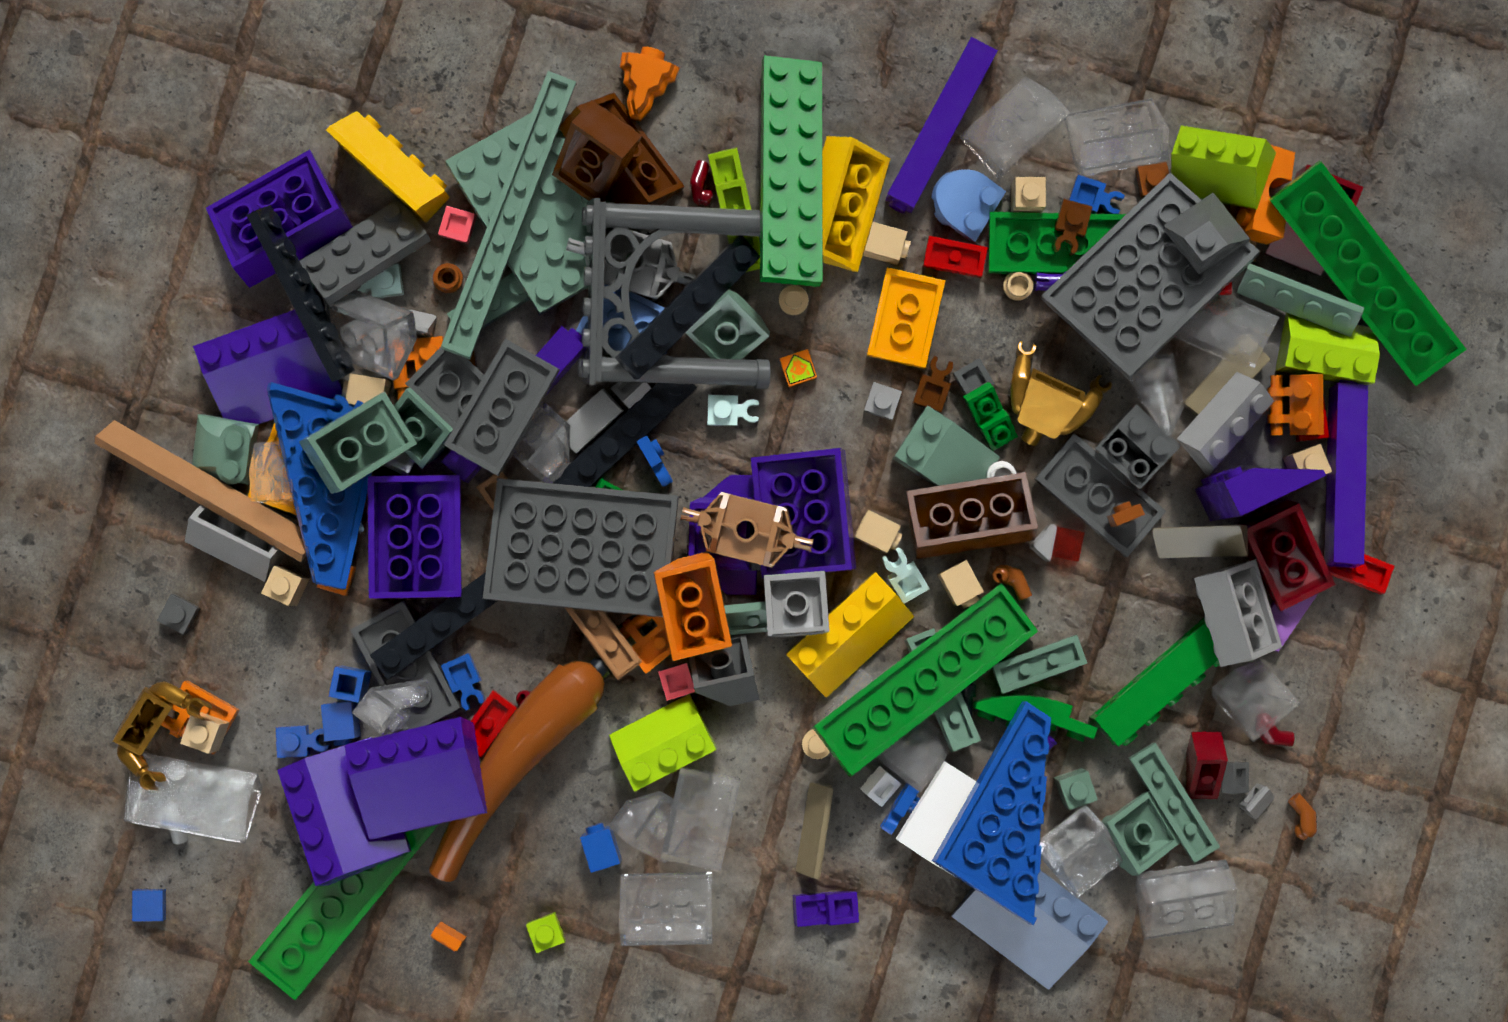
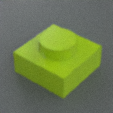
(545, 932)

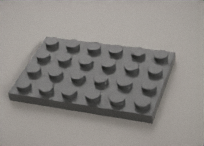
(1137, 284)
(579, 546)

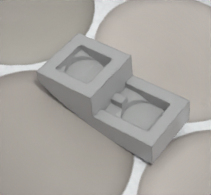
(592, 419)

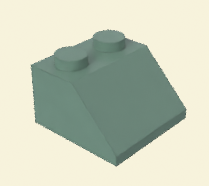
(425, 426)

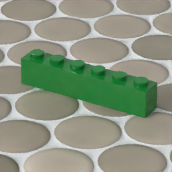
(1157, 686)

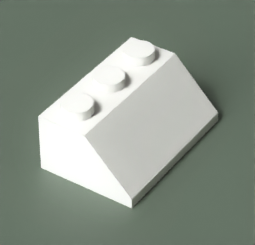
(936, 812)

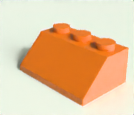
(692, 606)

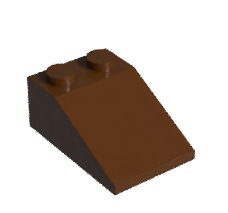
(595, 152)

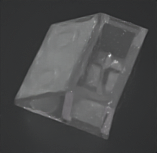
(387, 705)
(1080, 851)

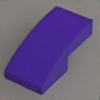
(825, 908)

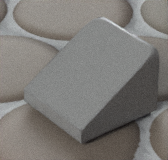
(424, 323)
(1044, 543)
(1257, 800)

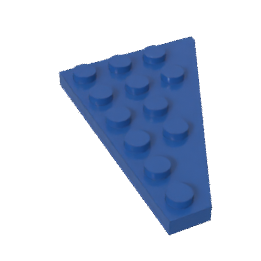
(326, 520)
(999, 825)

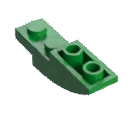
(1007, 705)

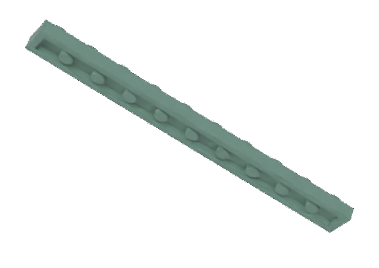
(508, 215)

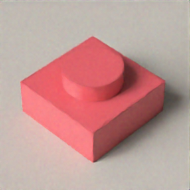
(457, 224)
(676, 681)

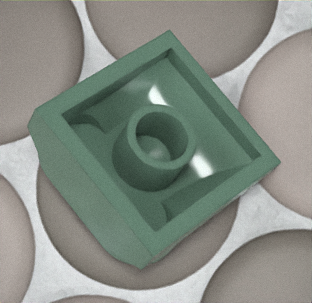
(729, 328)
(224, 448)
(1140, 833)

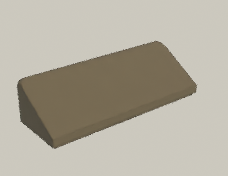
(1216, 380)
(1201, 541)
(814, 829)

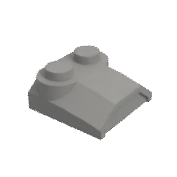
(796, 604)

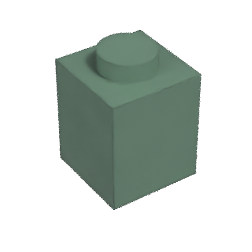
(1075, 788)

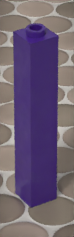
(940, 126)
(560, 351)
(1348, 477)

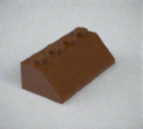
(648, 175)
(971, 515)

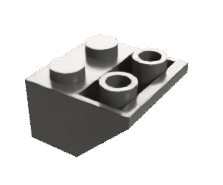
(1137, 446)

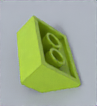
(1222, 164)
(1319, 350)
(662, 742)

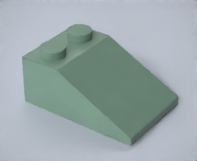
(357, 443)
(943, 451)

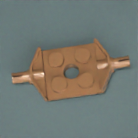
(772, 529)

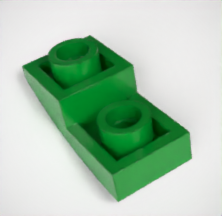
(990, 416)

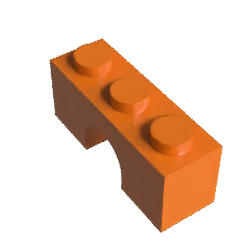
(1265, 222)

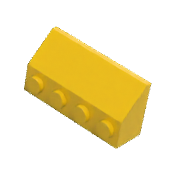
(389, 164)
(850, 195)
(856, 633)

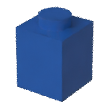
(349, 683)
(339, 722)
(600, 847)

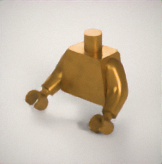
(1047, 403)
(144, 721)

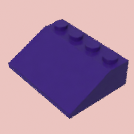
(302, 200)
(248, 359)
(1240, 492)
(818, 505)
(414, 536)
(417, 777)
(331, 820)

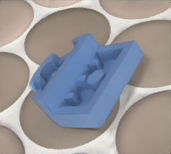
(965, 201)

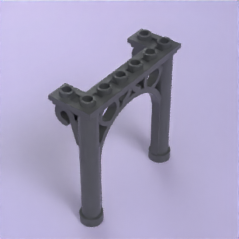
(666, 221)

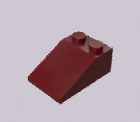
(1287, 554)

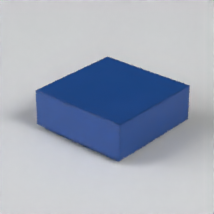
(149, 905)

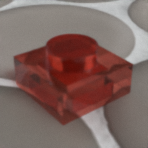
(1068, 544)

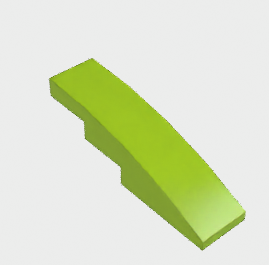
(732, 189)

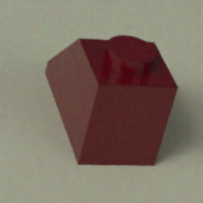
(1205, 765)

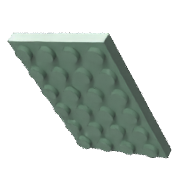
(554, 215)

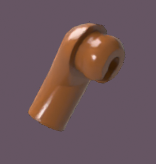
(1013, 577)
(1308, 817)

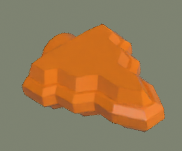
(646, 79)

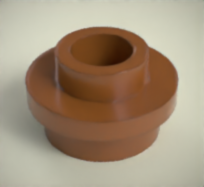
(440, 273)

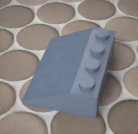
(1042, 950)

